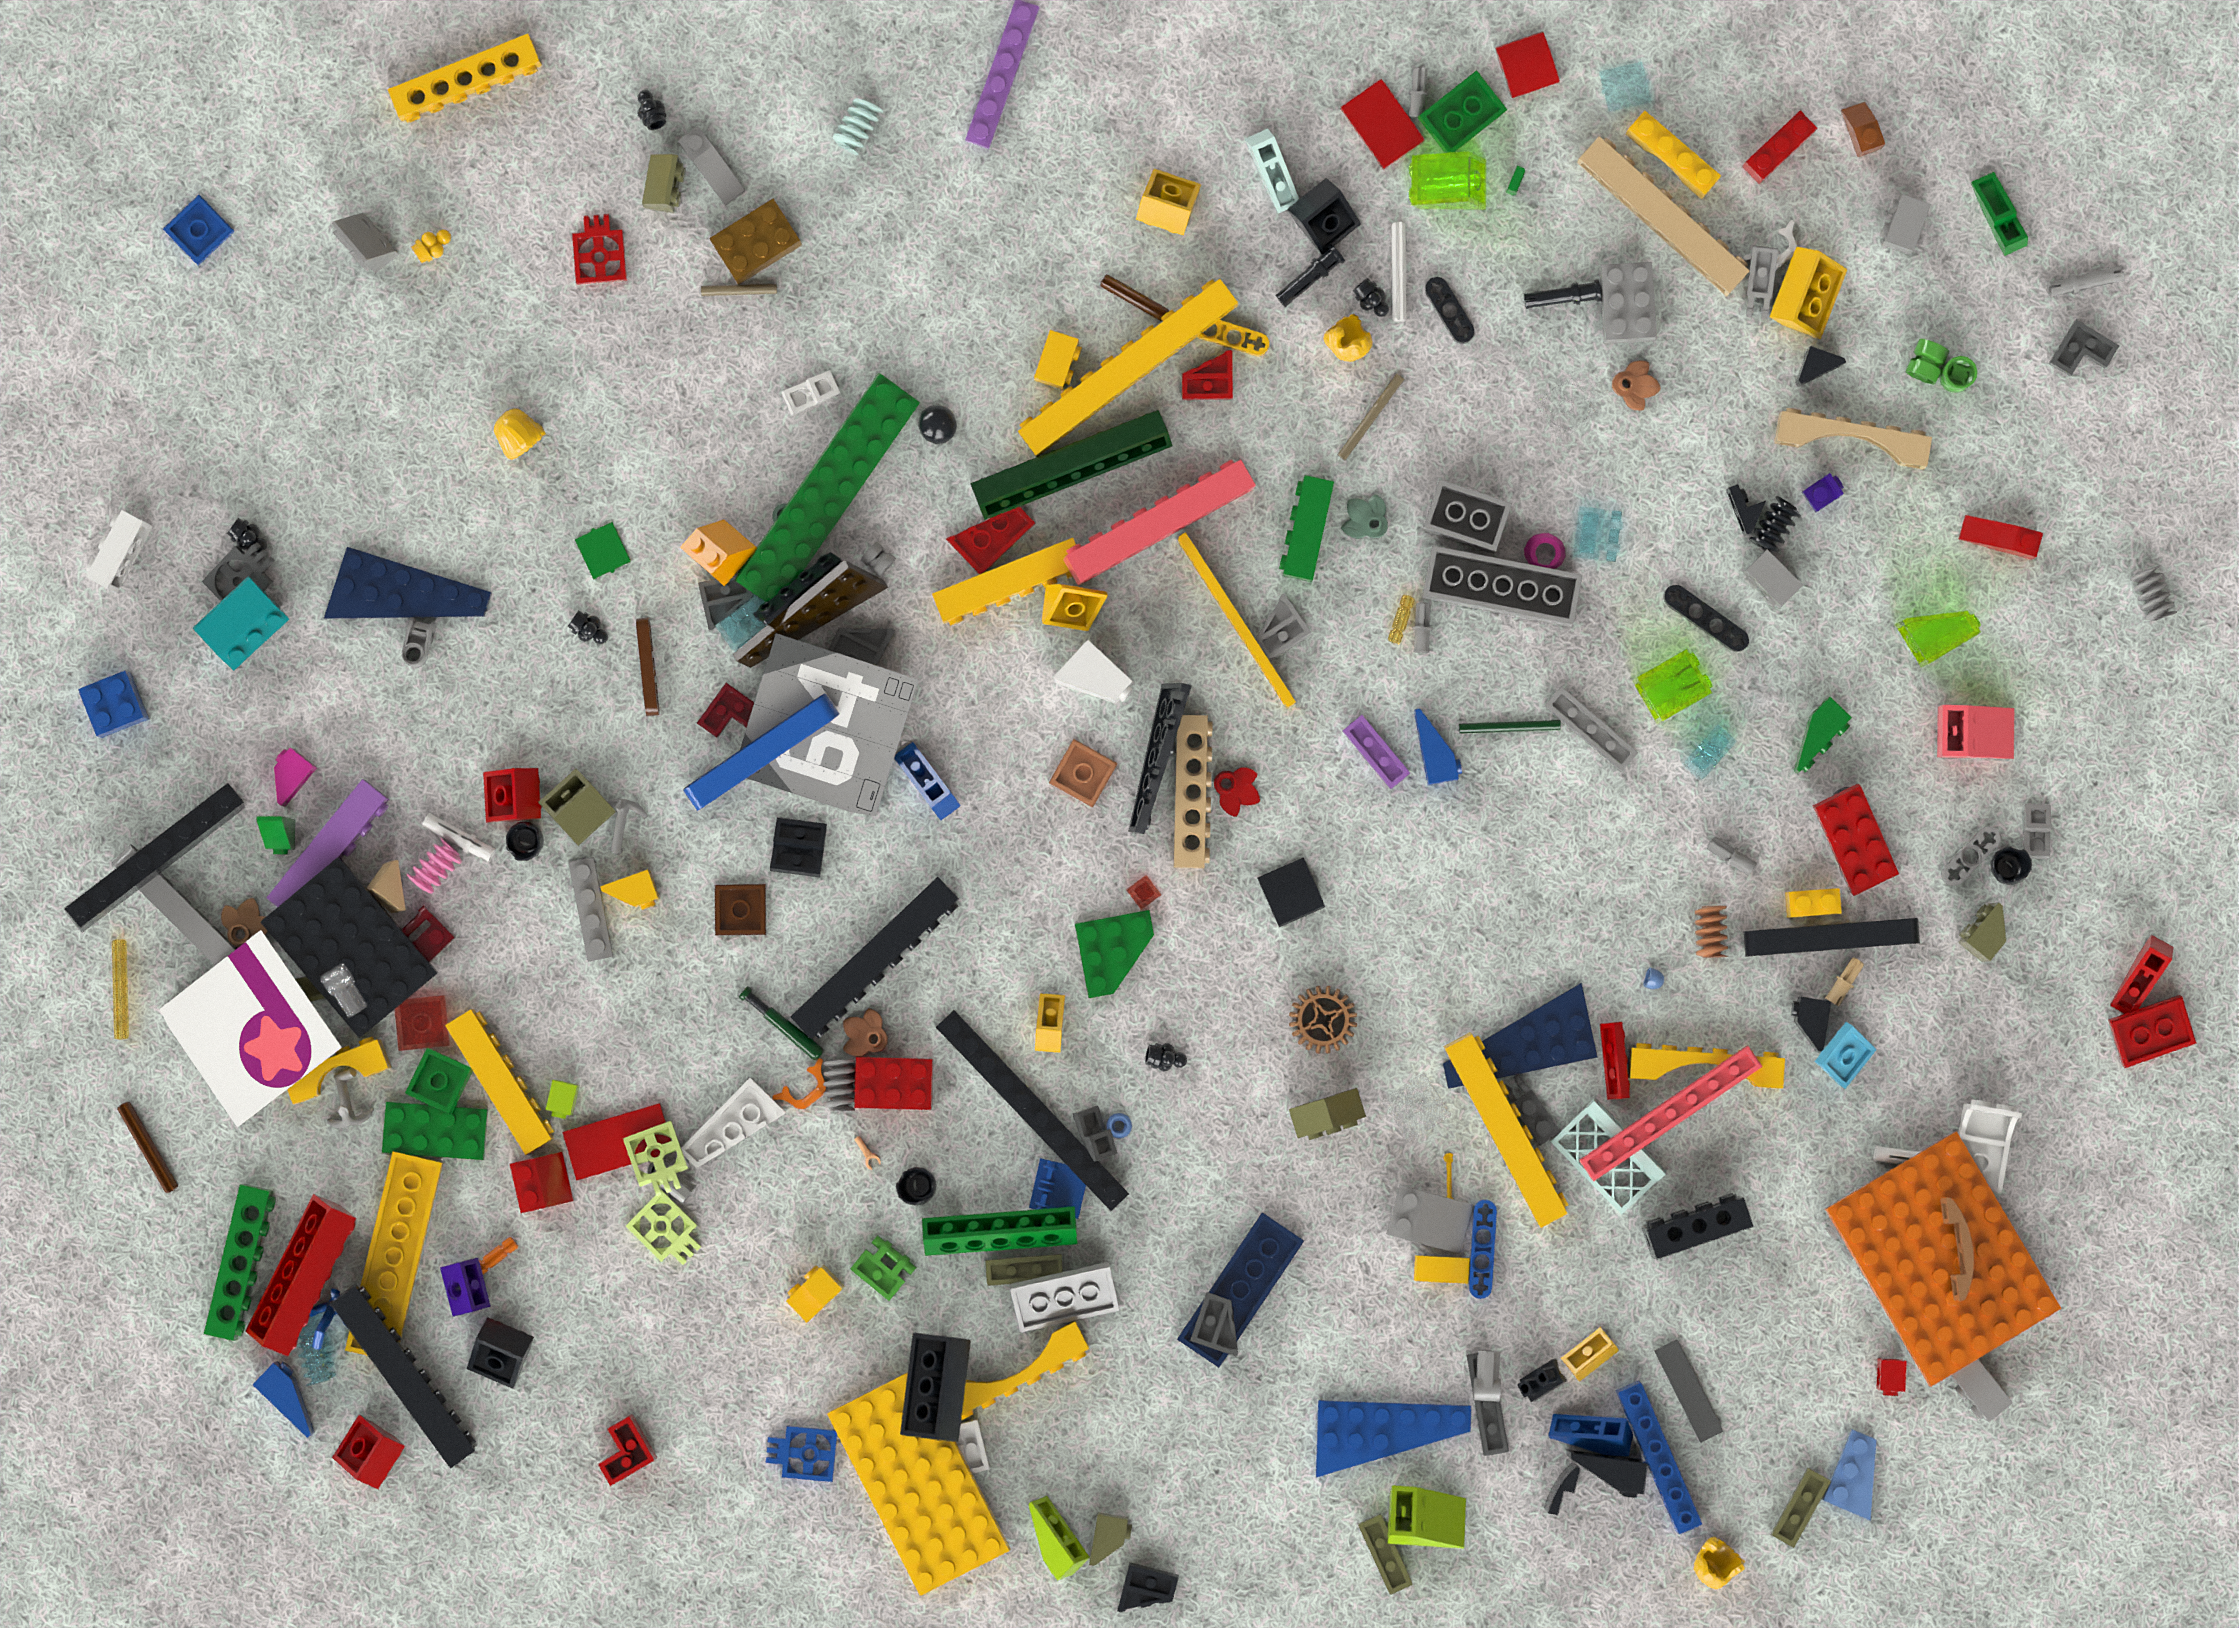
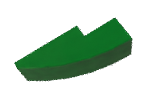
(2000, 213)

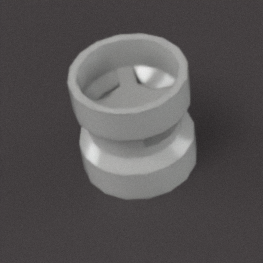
(883, 562)

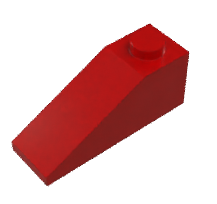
(2001, 536)
(2143, 975)

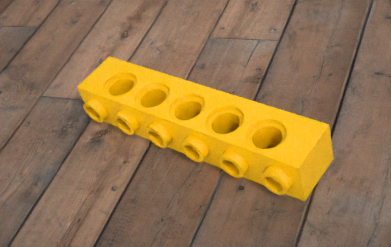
(474, 65)

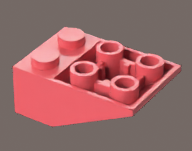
(1975, 732)

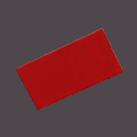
(601, 1145)

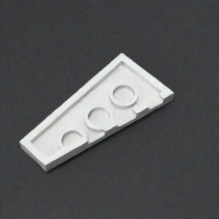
(736, 1120)

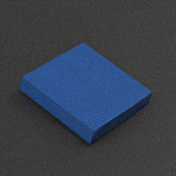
(198, 230)

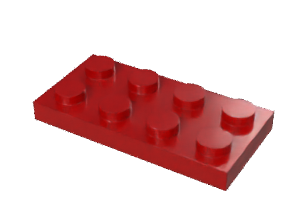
(1855, 839)

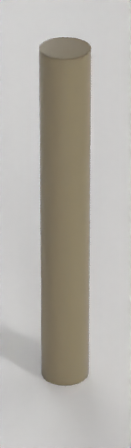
(738, 289)

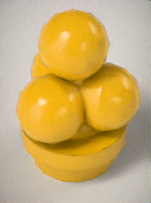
(431, 245)

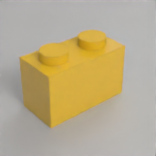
(1057, 360)
(1813, 902)

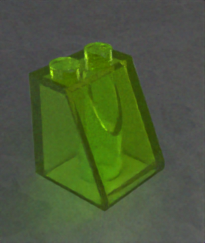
(1448, 181)
(1937, 634)
(1673, 686)

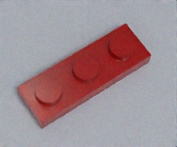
(1615, 1060)

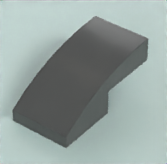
(1093, 1133)

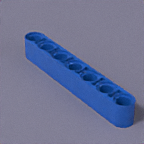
(761, 751)

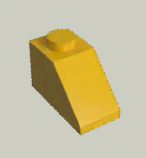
(634, 890)
(1049, 1022)

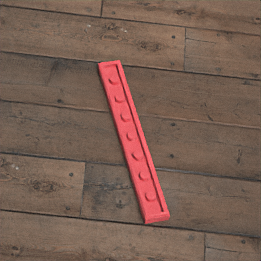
(1670, 1113)

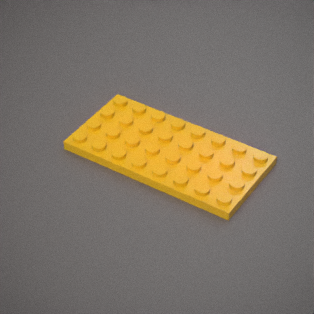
(918, 1490)

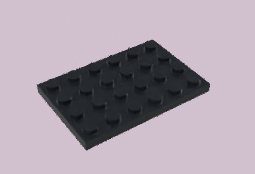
(341, 922)

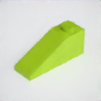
(1056, 1541)

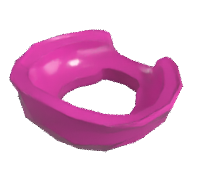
(1535, 541)

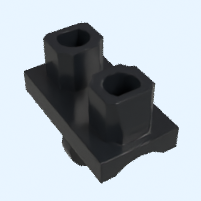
(1541, 1381)

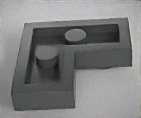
(2082, 342)

